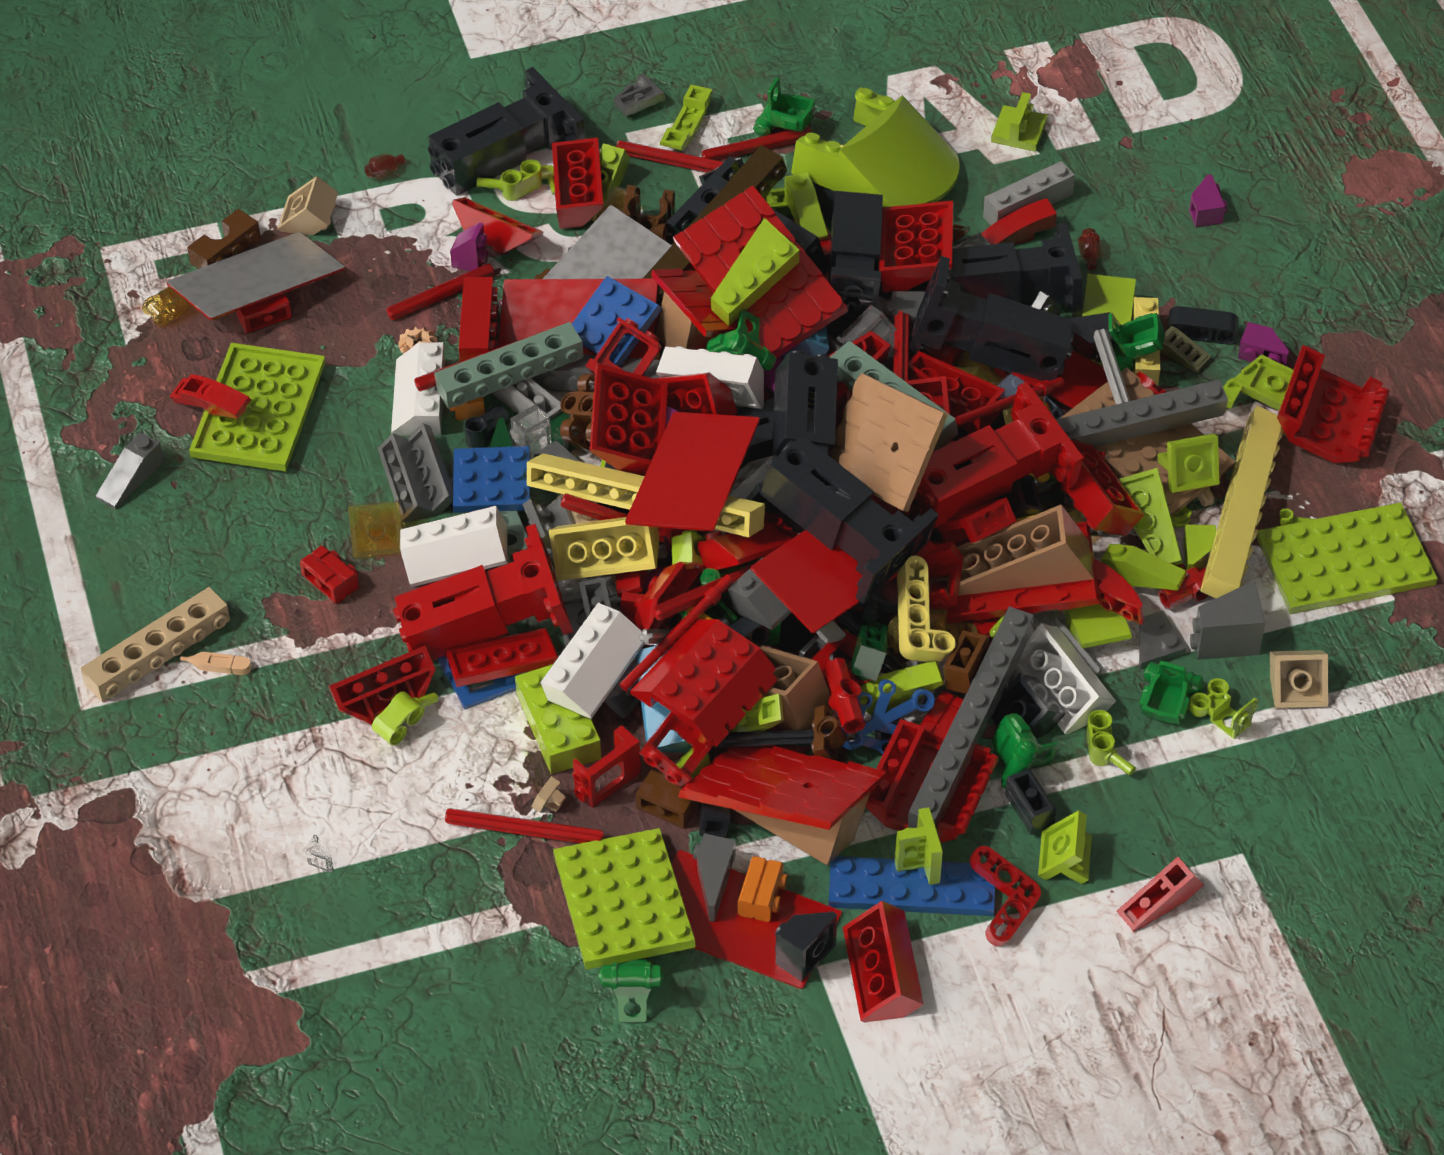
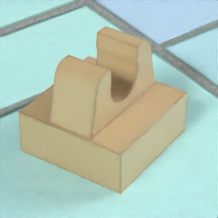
(549, 797)

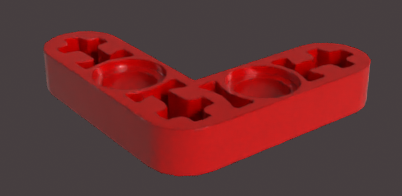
(1015, 896)

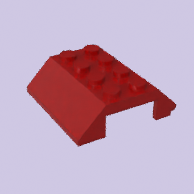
(1330, 412)
(708, 679)
(906, 767)

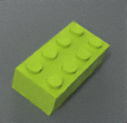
(558, 731)

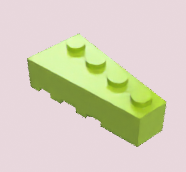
(755, 271)

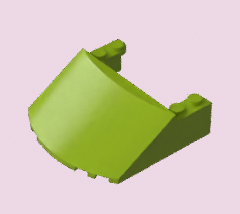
(889, 157)

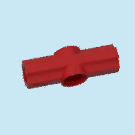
(1188, 590)
(844, 695)

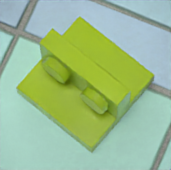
(1020, 125)
(1191, 463)
(920, 847)
(1066, 849)

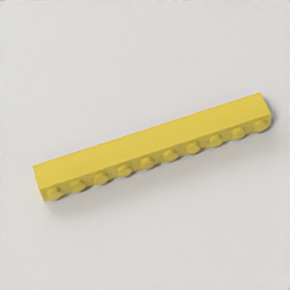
(620, 489)
(1242, 504)

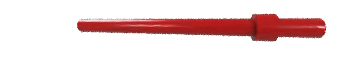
(1041, 389)
(711, 597)

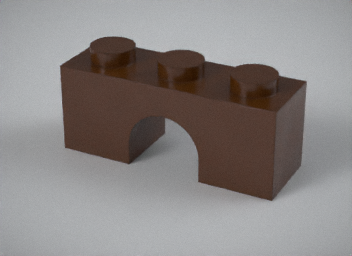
(239, 234)

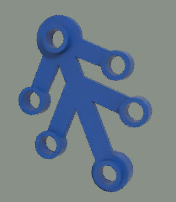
(881, 719)

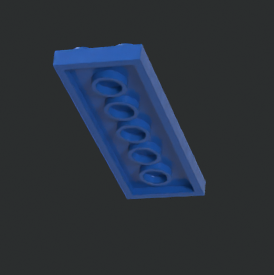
(867, 881)

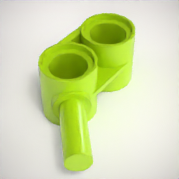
(516, 183)
(400, 710)
(1101, 742)

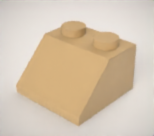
(309, 208)
(1299, 678)

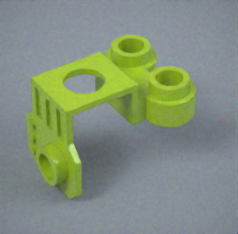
(1218, 708)

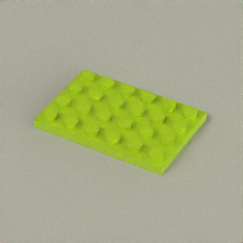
(281, 395)
(1346, 558)
(623, 898)

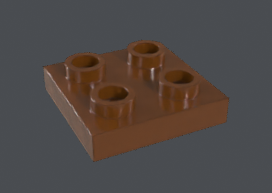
(828, 736)

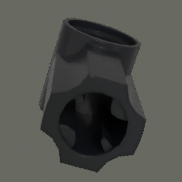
(481, 428)

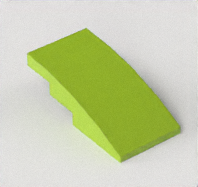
(1109, 295)
(1096, 626)

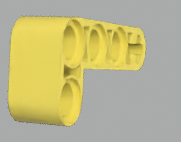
(914, 579)

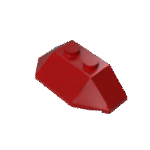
(502, 231)
(671, 583)
(372, 690)

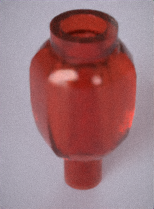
(383, 165)
(1090, 247)

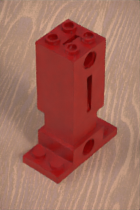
(990, 460)
(482, 602)

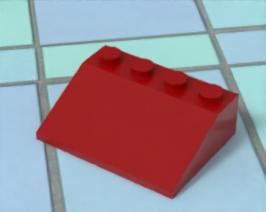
(913, 242)
(627, 418)

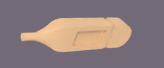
(220, 663)

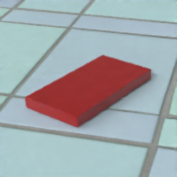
(501, 657)

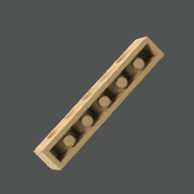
(155, 644)

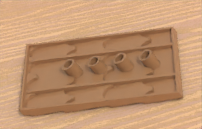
(887, 439)

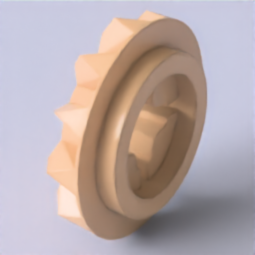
(407, 340)

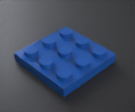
(600, 317)
(490, 478)

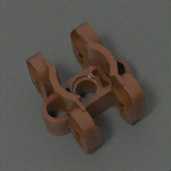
(655, 224)
(579, 408)

